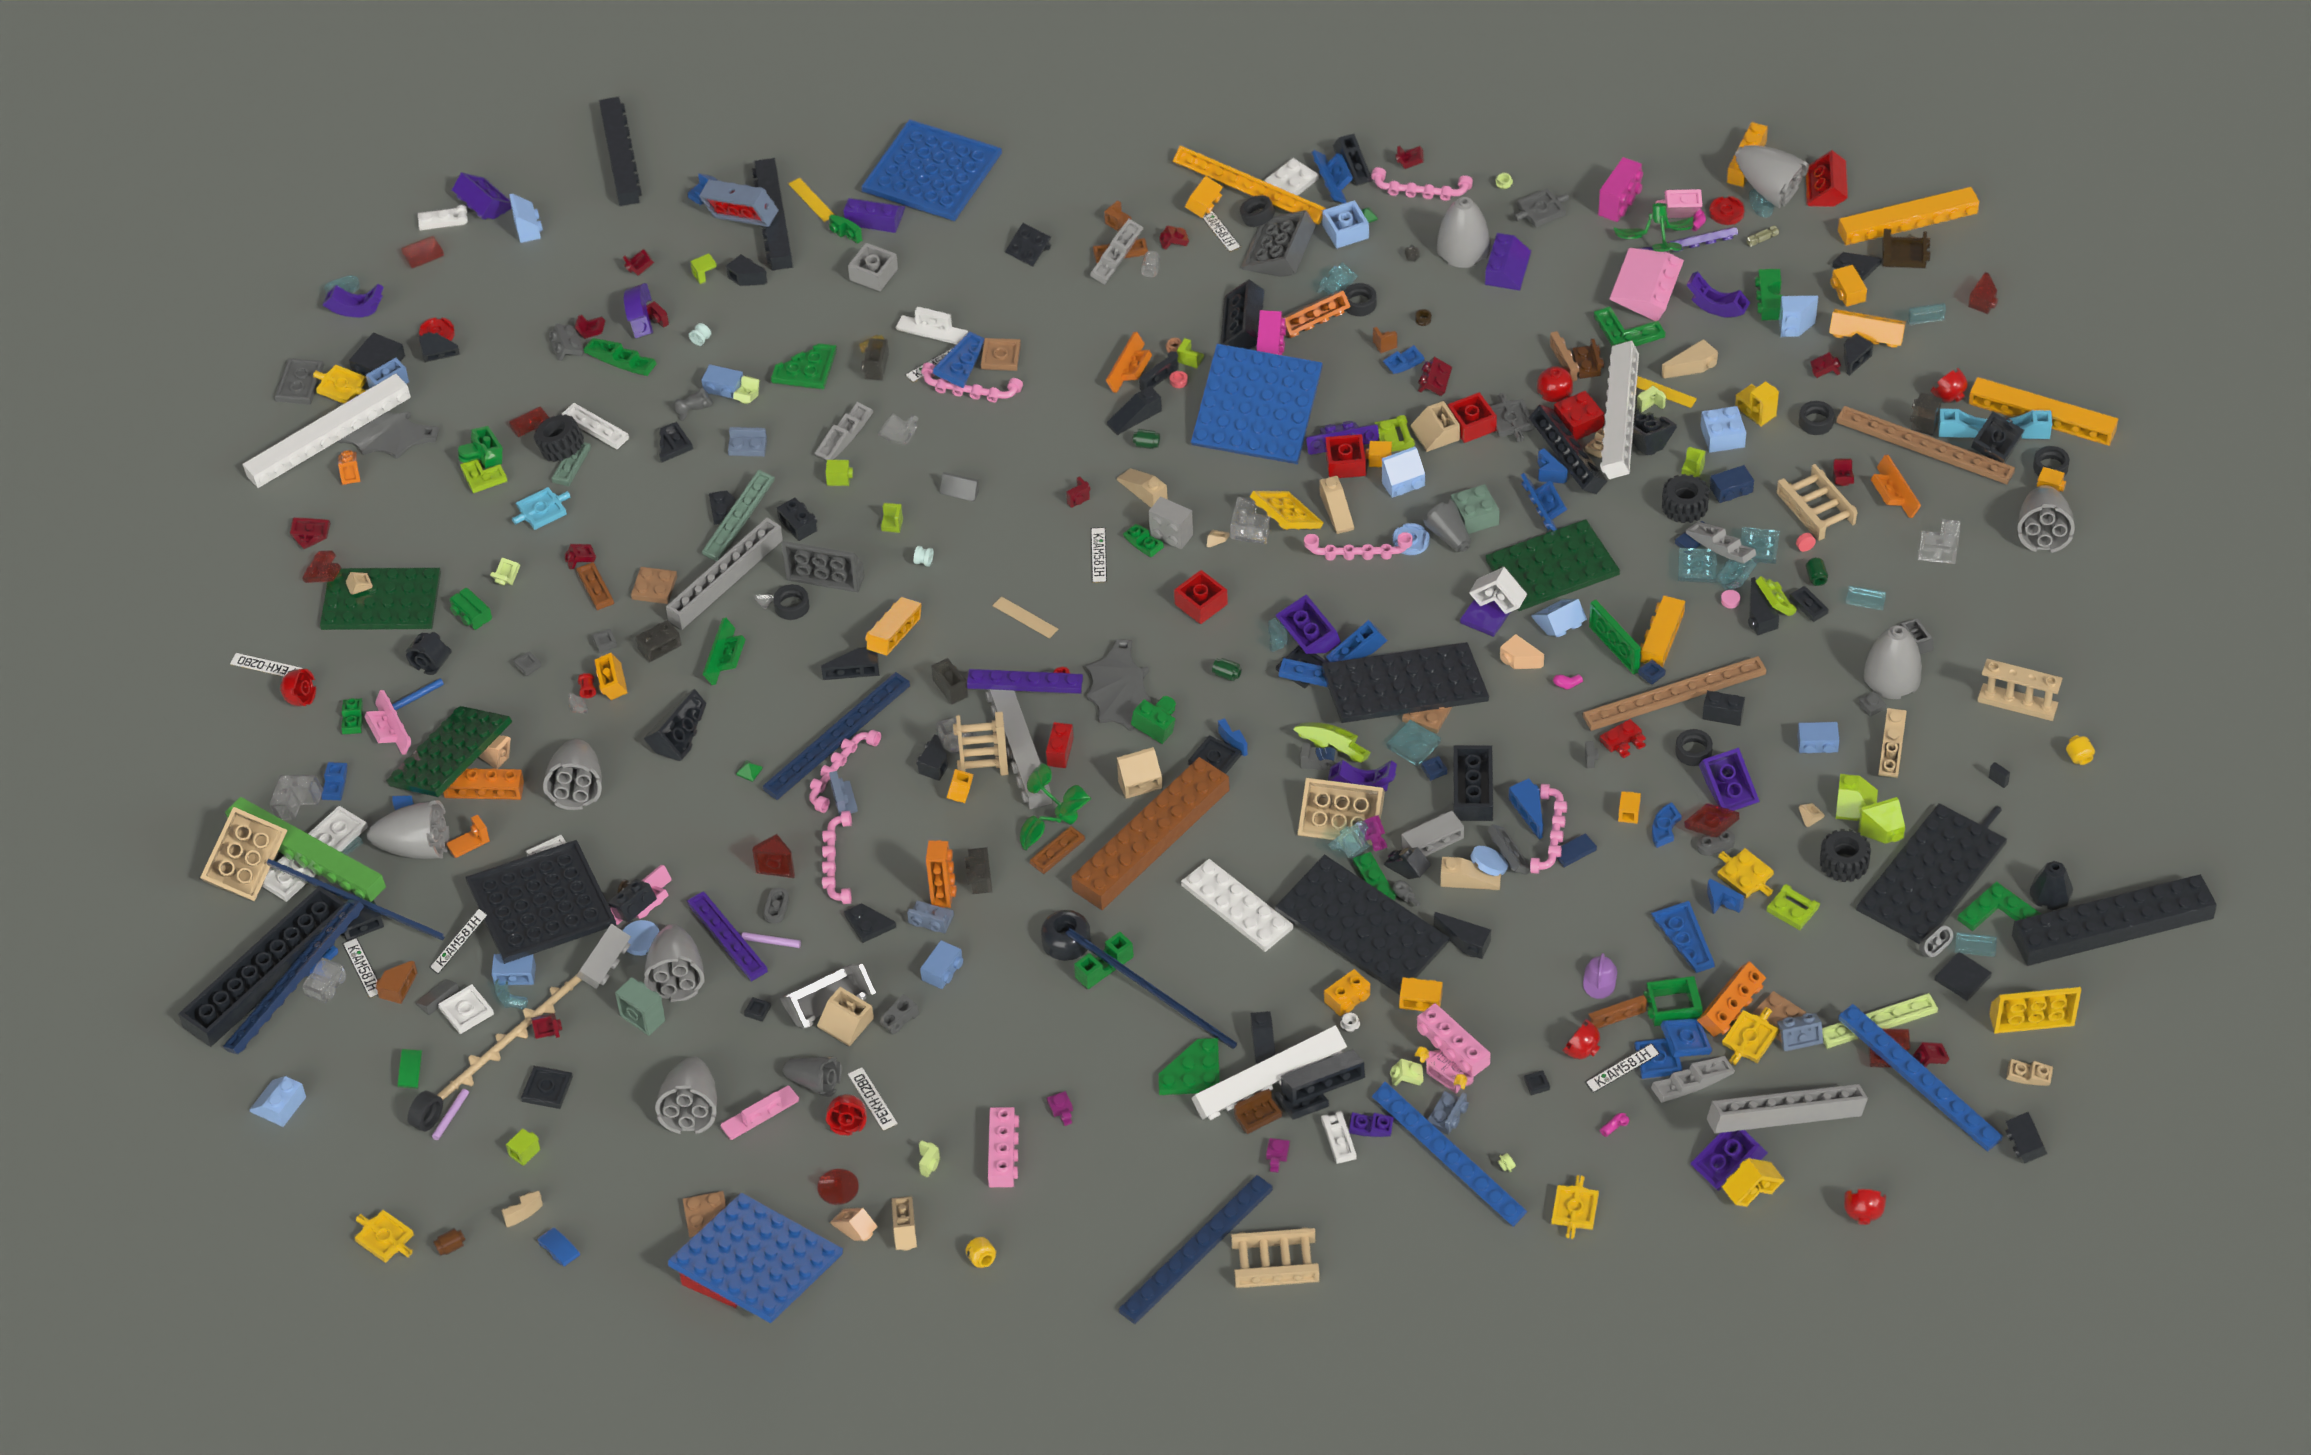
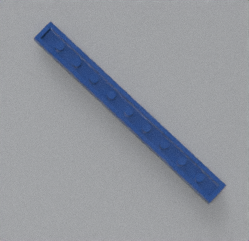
(1920, 1077)
(1449, 1154)

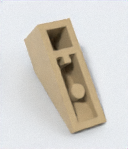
(1691, 361)
(1143, 485)
(1336, 504)
(1466, 874)
(904, 1223)

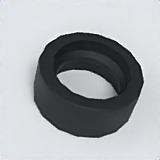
(1261, 217)
(1361, 289)
(1816, 407)
(2051, 452)
(788, 591)
(1693, 735)
(425, 1111)

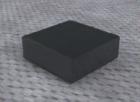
(1999, 775)
(757, 1009)
(1537, 1082)

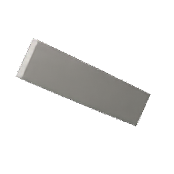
(1116, 251)
(844, 432)
(1717, 541)
(1693, 1079)

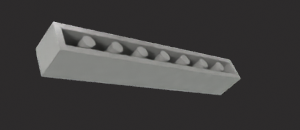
(724, 573)
(1019, 744)
(1786, 1108)

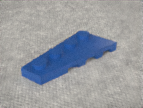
(960, 360)
(1685, 933)

